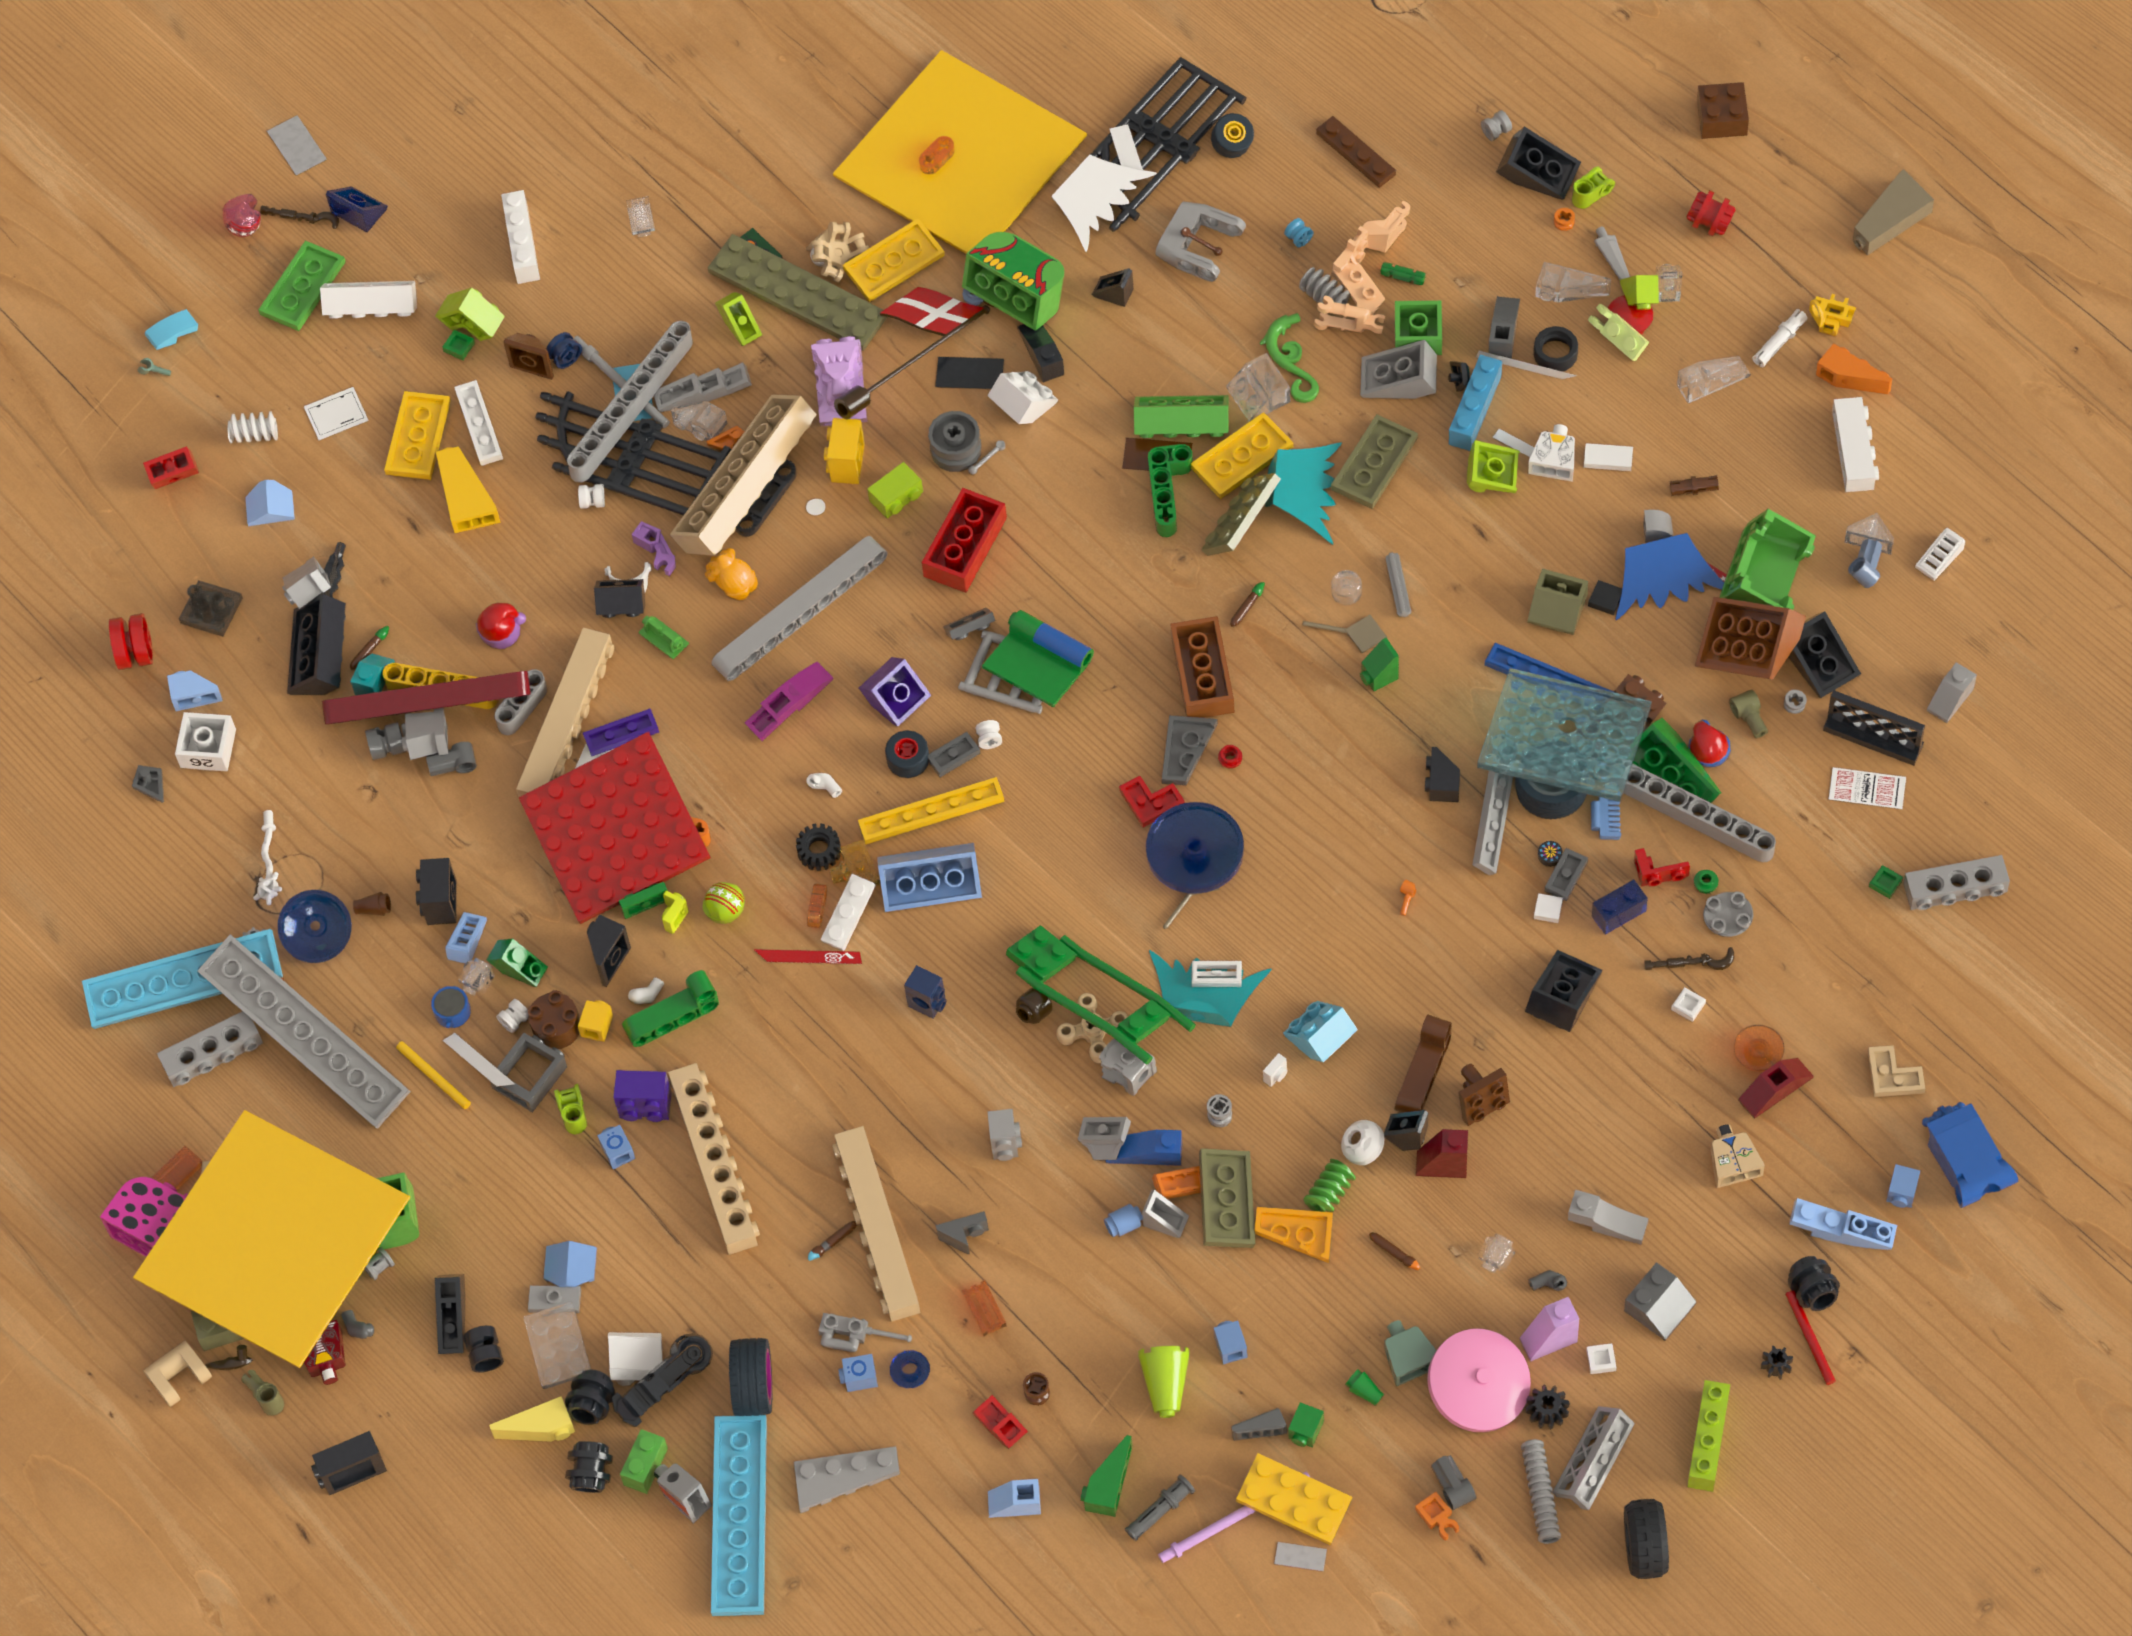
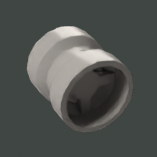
(1496, 125)
(1221, 1116)

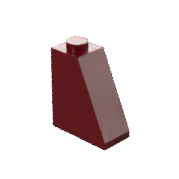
(1444, 1155)

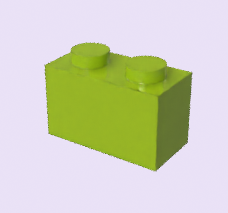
(895, 490)

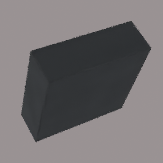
(1605, 597)

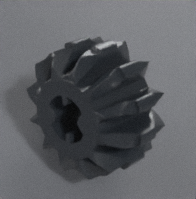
(1547, 1416)

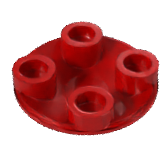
(1636, 318)

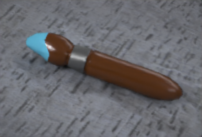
(818, 1251)

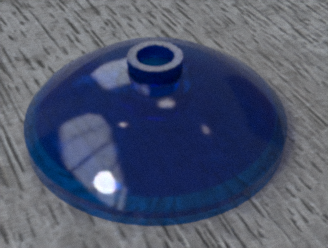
(296, 929)

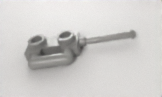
(851, 1327)

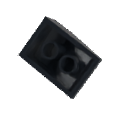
(1538, 164)
(1823, 656)
(1563, 990)

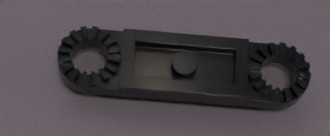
(768, 499)

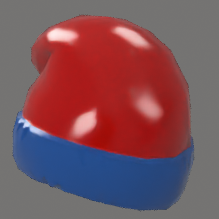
(1709, 744)

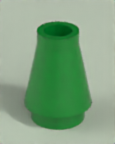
(1364, 1387)

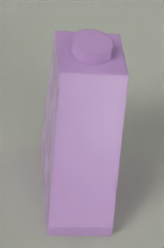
(1551, 1329)

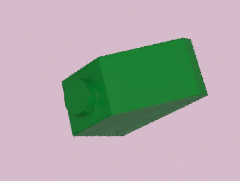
(1380, 666)

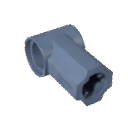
(1864, 566)

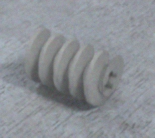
(1319, 286)

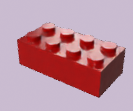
(964, 540)

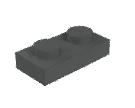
(978, 620)
(953, 754)
(1566, 874)

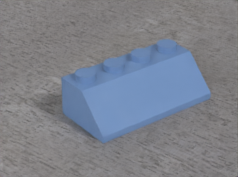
(929, 877)

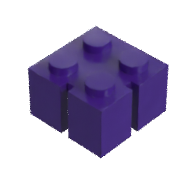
(642, 1095)

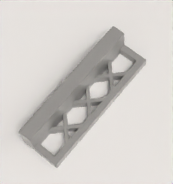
(1598, 1456)

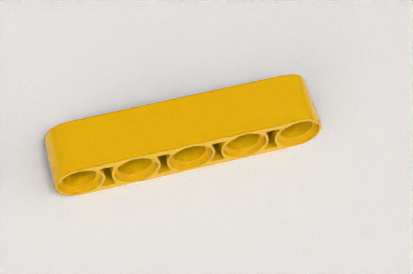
(410, 674)

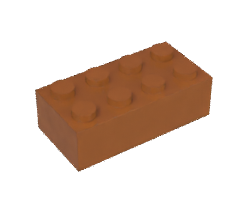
(1202, 667)

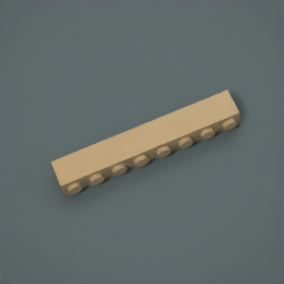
(567, 710)
(877, 1224)

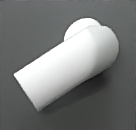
(824, 781)
(646, 994)

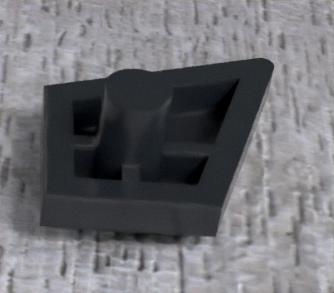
(1460, 375)

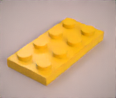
(893, 260)
(417, 435)
(1241, 455)
(1294, 1499)

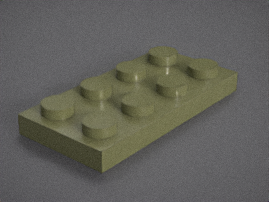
(1374, 461)
(1240, 514)
(1226, 1198)

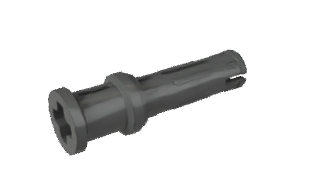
(1168, 1500)

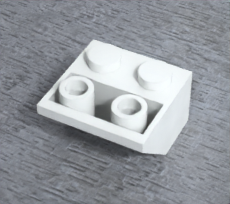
(1022, 396)

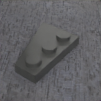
(1184, 747)

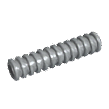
(1540, 1491)

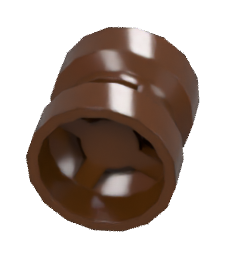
(1039, 1384)

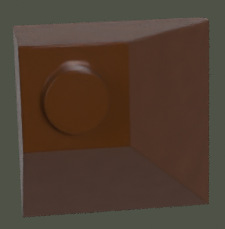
(528, 355)

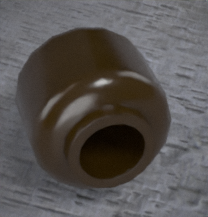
(1033, 1006)

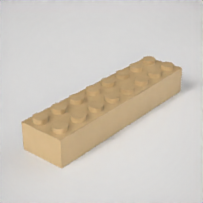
(743, 475)

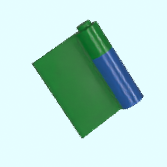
(1038, 658)

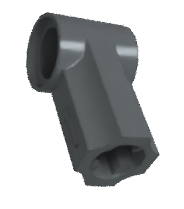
(459, 759)
(1455, 1488)

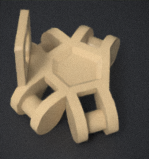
(836, 251)

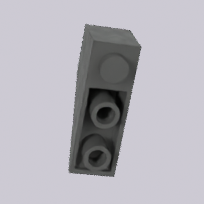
(1504, 326)

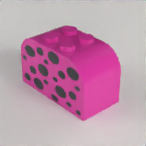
(141, 1213)

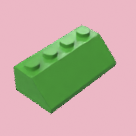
(1181, 415)

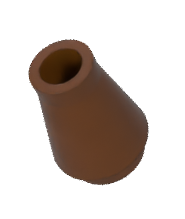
(373, 905)

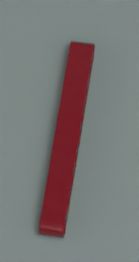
(426, 697)

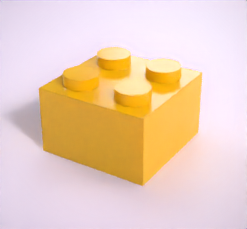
(845, 450)

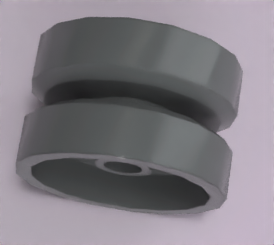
(955, 441)

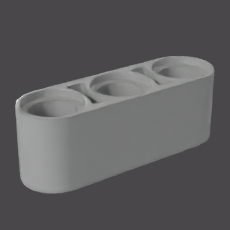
(520, 712)

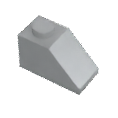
(1952, 692)

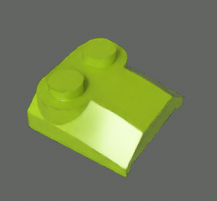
(1492, 467)

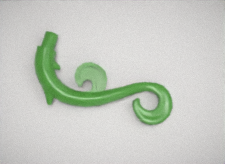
(1287, 361)

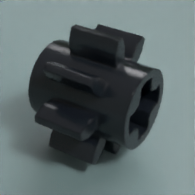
(1781, 1367)

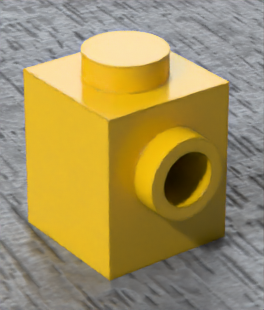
(595, 1020)

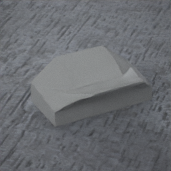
(1104, 1136)

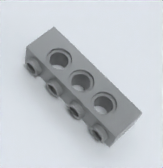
(1965, 873)
(213, 1037)

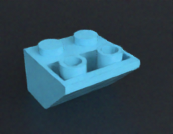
(1320, 1030)

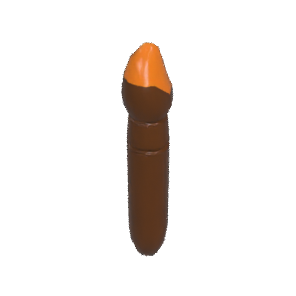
(1408, 1261)

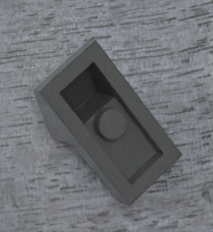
(956, 1231)

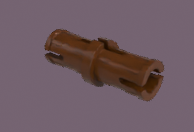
(1694, 485)

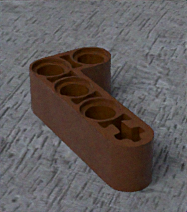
(1425, 1064)

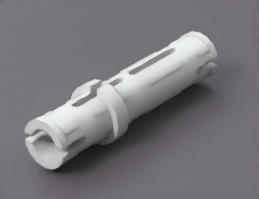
(1785, 332)

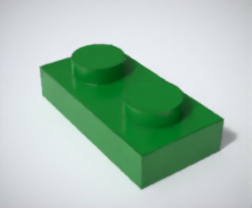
(643, 900)

